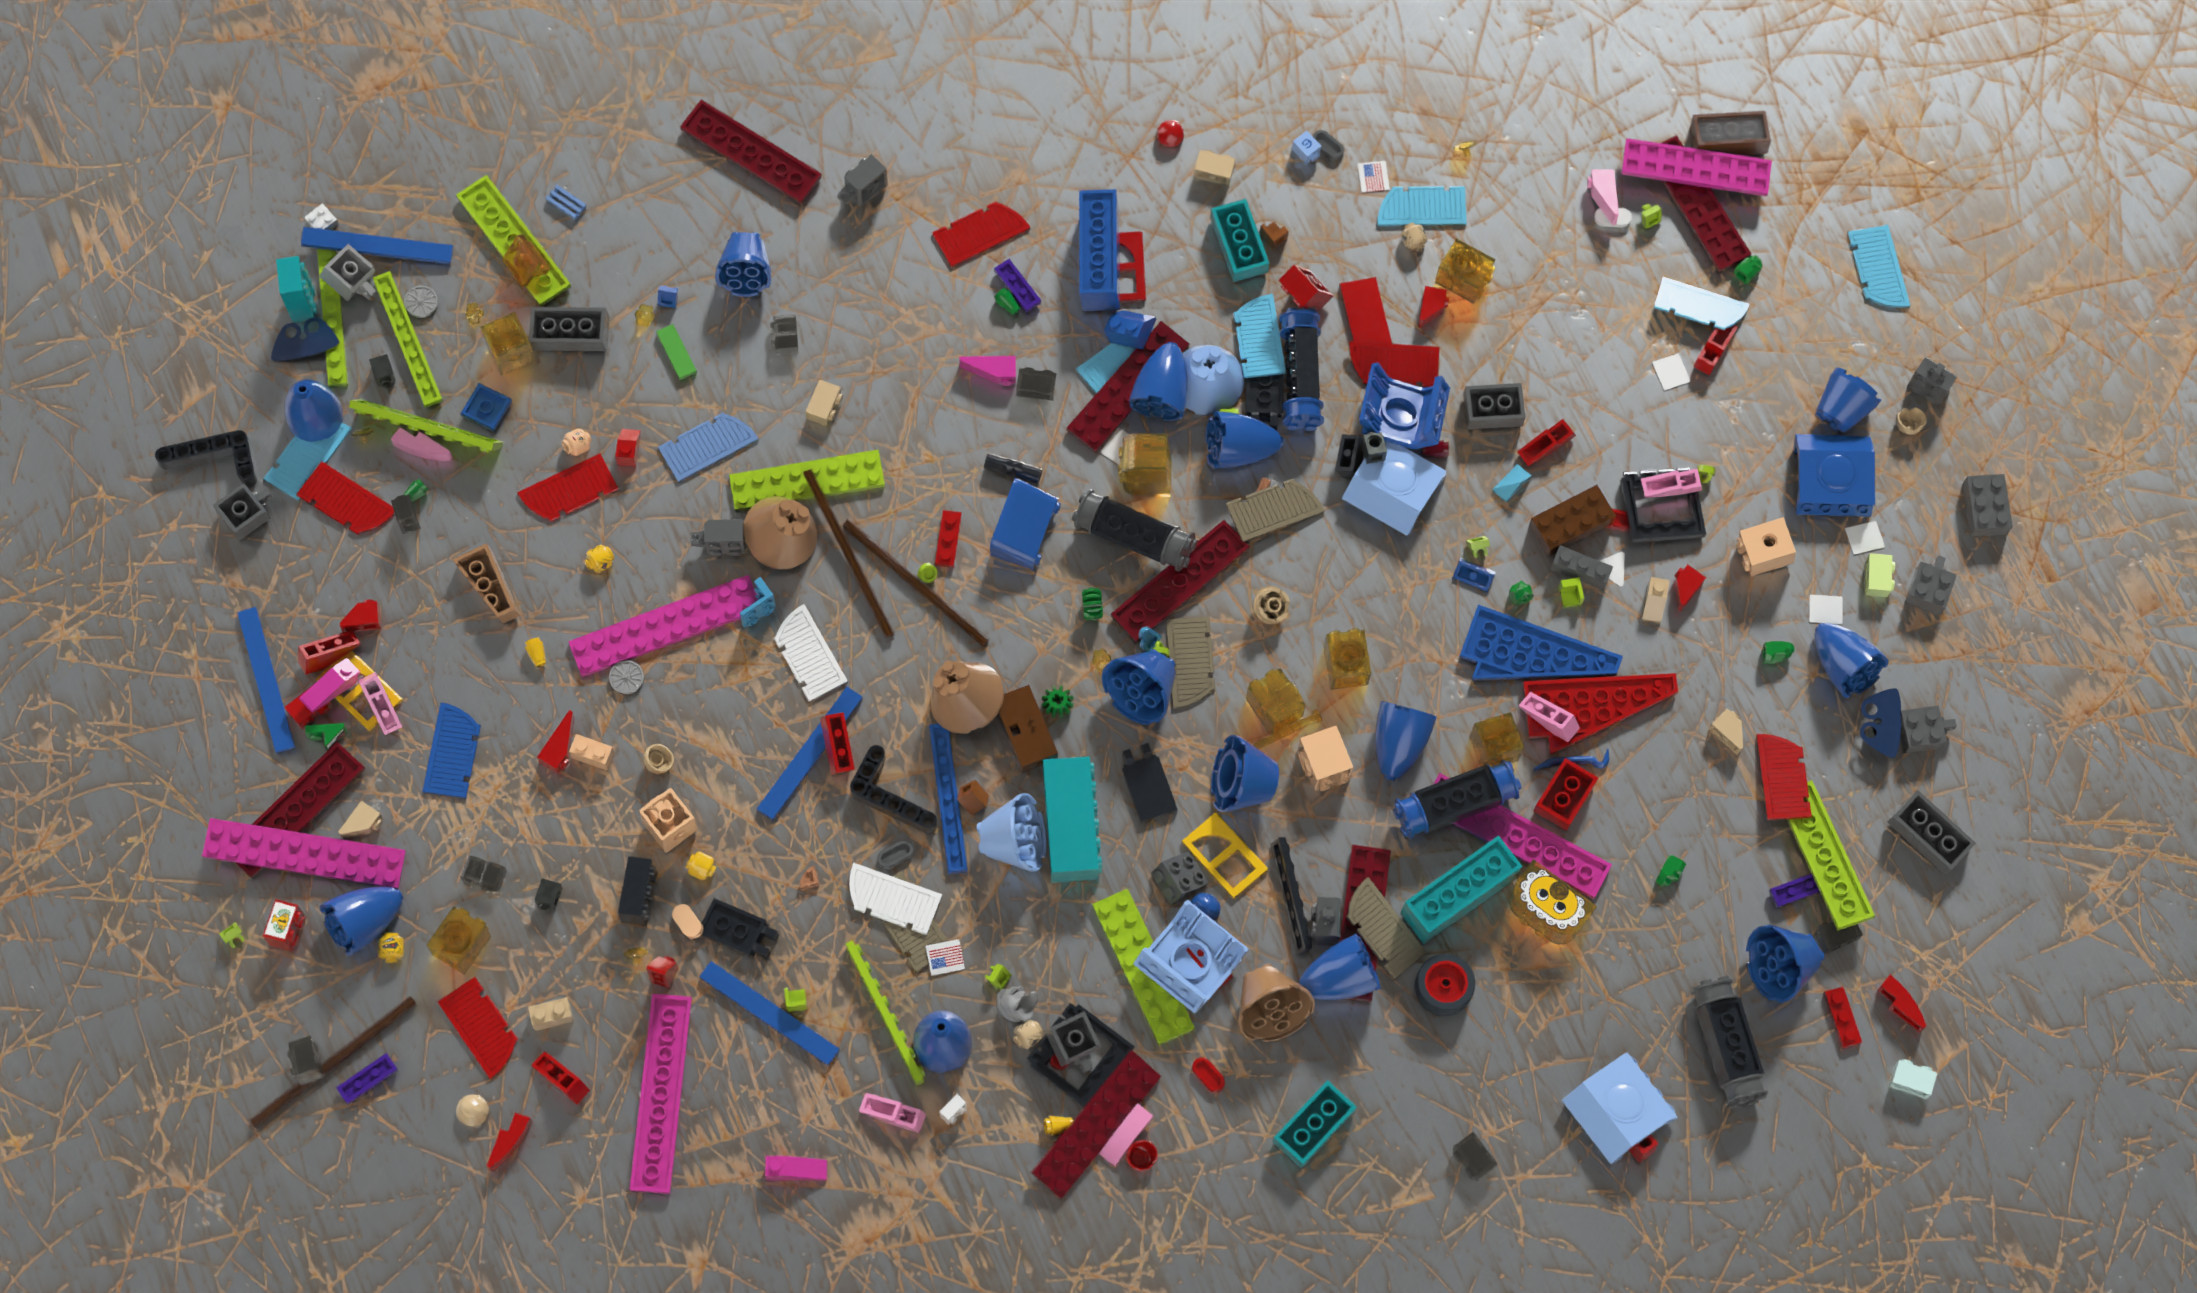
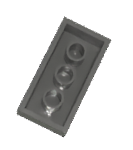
(569, 329)
(1931, 832)

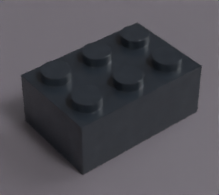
(637, 891)

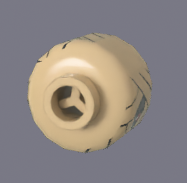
(1414, 237)
(1027, 1034)

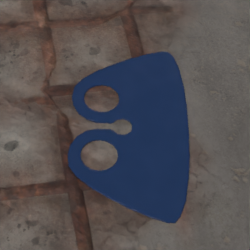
(295, 347)
(1889, 731)

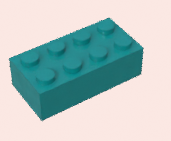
(1239, 240)
(296, 289)
(1314, 1124)

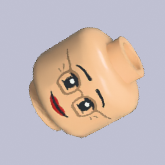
(576, 442)

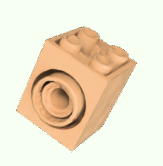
(1754, 546)
(1325, 758)
(668, 820)

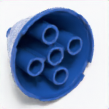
(1140, 685)
(1781, 961)

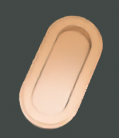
(687, 921)

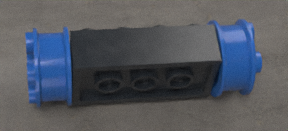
(1303, 401)
(1456, 798)

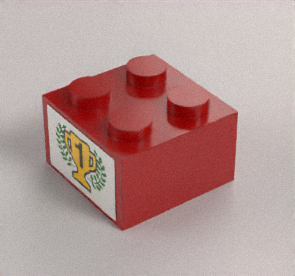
(284, 925)

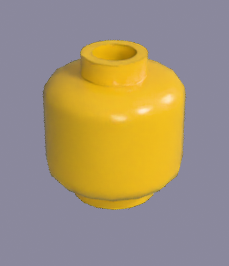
(700, 866)

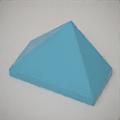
(1511, 483)

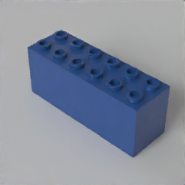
(1099, 250)

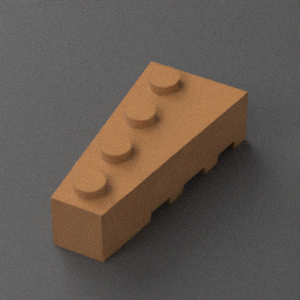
(488, 580)

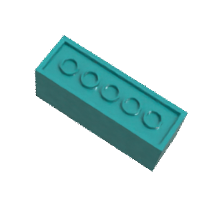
(1072, 819)
(1461, 890)

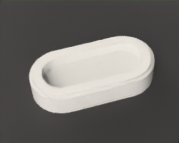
(1623, 220)

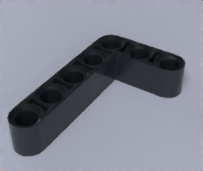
(212, 452)
(887, 797)

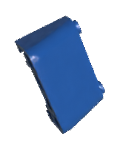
(1023, 524)

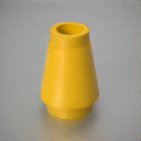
(536, 651)
(1056, 1125)

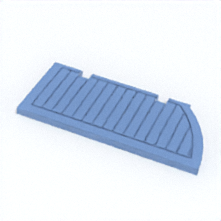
(706, 445)

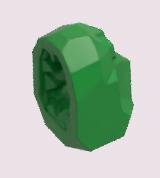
(1748, 269)
(1520, 593)
(1776, 651)
(1670, 871)

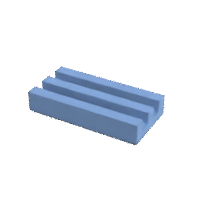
(554, 193)

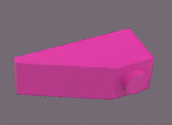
(993, 368)
(330, 685)
(795, 1168)

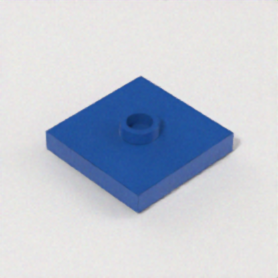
(486, 407)

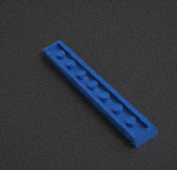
(377, 245)
(266, 680)
(805, 758)
(948, 799)
(769, 1013)

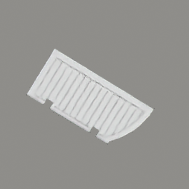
(808, 654)
(893, 899)

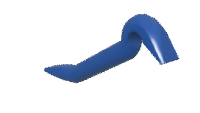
(1576, 759)

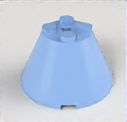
(1213, 379)
(1015, 834)

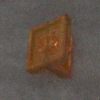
(524, 261)

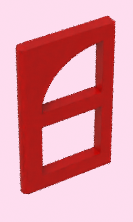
(1134, 244)

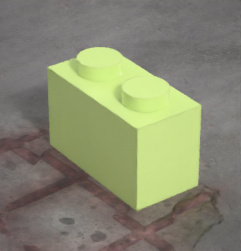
(1879, 575)

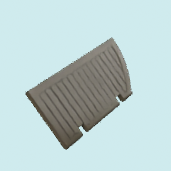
(1273, 509)
(1192, 659)
(1383, 929)
(913, 941)

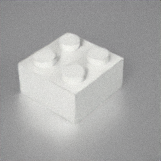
(321, 218)
(953, 1109)

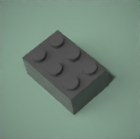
(1494, 406)
(1987, 505)

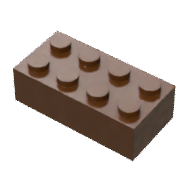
(1572, 520)

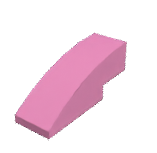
(420, 446)
(1672, 483)
(892, 1112)
(1126, 1134)

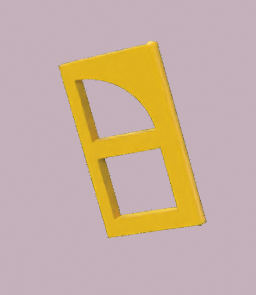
(364, 670)
(1218, 827)

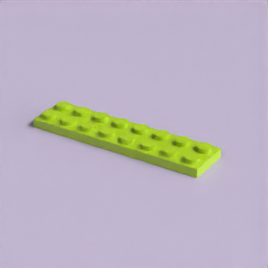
(502, 226)
(419, 423)
(835, 475)
(1830, 865)
(1128, 938)

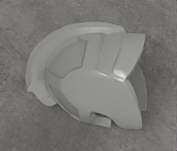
(1016, 1005)

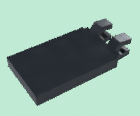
(1265, 398)
(1148, 785)
(737, 929)

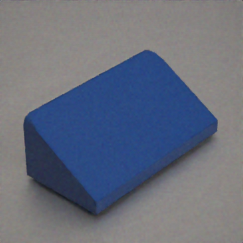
(1474, 574)

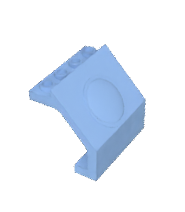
(1395, 488)
(1177, 971)
(1619, 1107)

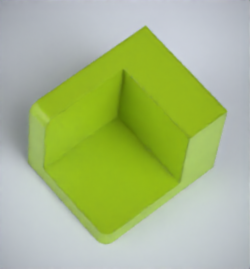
(1571, 592)
(795, 1000)

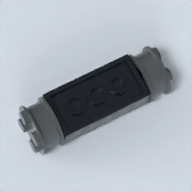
(1134, 530)
(1729, 1042)

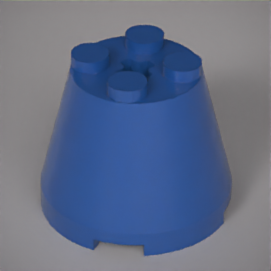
(744, 265)
(1845, 401)

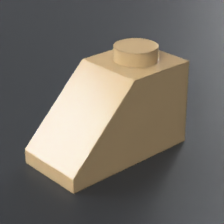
(1655, 599)
(1729, 730)
(361, 822)

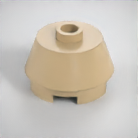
(1271, 605)

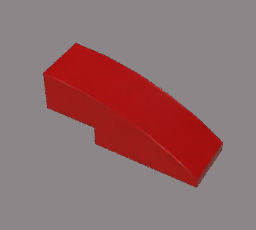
(1714, 349)
(1546, 443)
(1902, 1003)
(509, 1141)

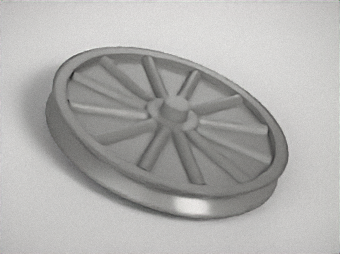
(420, 301)
(626, 677)

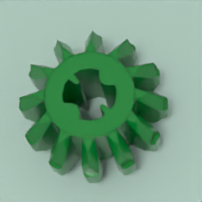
(1092, 604)
(1063, 697)

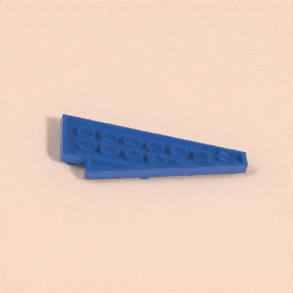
(1520, 650)

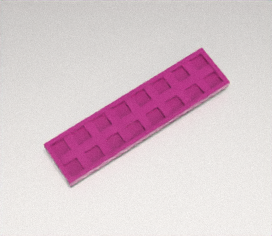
(1696, 167)

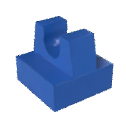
(667, 296)

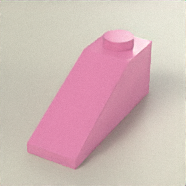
(1604, 192)
(380, 703)
(1550, 716)

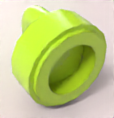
(1705, 470)
(927, 573)
(1161, 649)

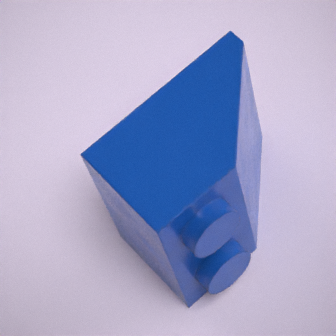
(1129, 328)

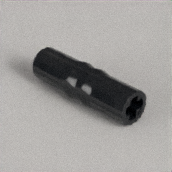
(1013, 468)

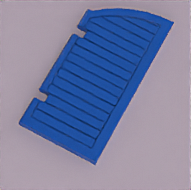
(451, 753)

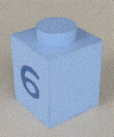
(1306, 147)

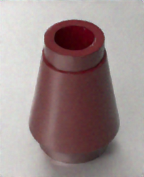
(1440, 450)

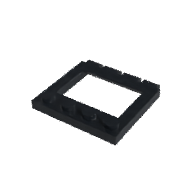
(1659, 531)
(1100, 1073)

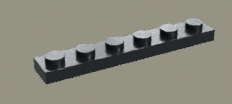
(1291, 895)

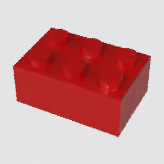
(1305, 288)
(1565, 794)

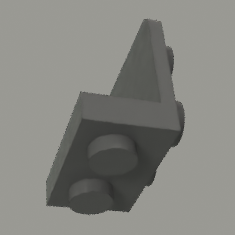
(1179, 876)

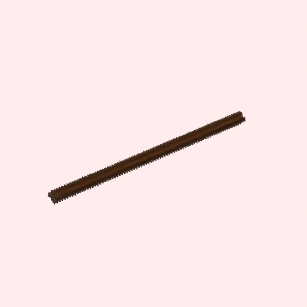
(849, 554)
(974, 633)
(371, 1032)

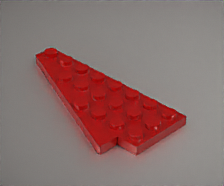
(1597, 702)

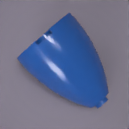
(1161, 385)
(312, 410)
(1239, 440)
(1848, 658)
(1400, 738)
(360, 916)
(1341, 972)
(942, 1041)

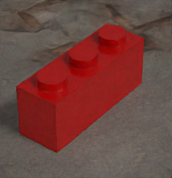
(837, 743)

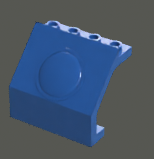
(1403, 411)
(1835, 475)

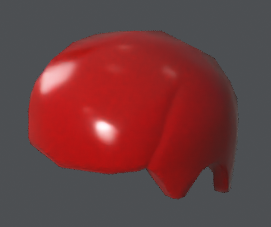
(1170, 133)
(1141, 1155)

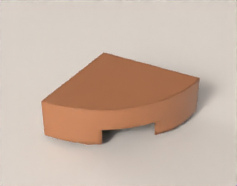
(809, 879)

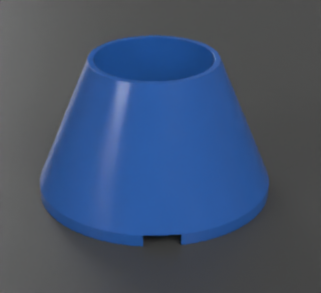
(1242, 776)

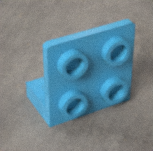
(764, 605)

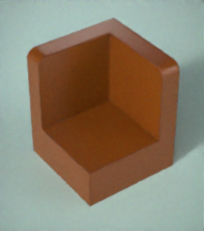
(1273, 234)
(973, 797)

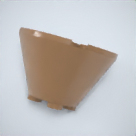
(780, 532)
(966, 696)
(1272, 1005)

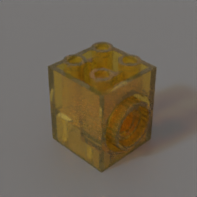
(1465, 271)
(508, 343)
(1347, 659)
(1275, 701)
(1496, 740)
(459, 927)

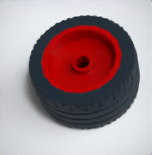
(1440, 998)

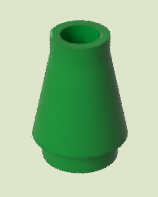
(1006, 300)
(416, 490)

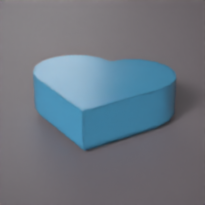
(1148, 638)

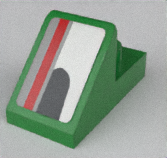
(331, 733)

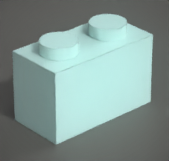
(1913, 1078)

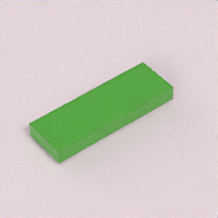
(676, 352)

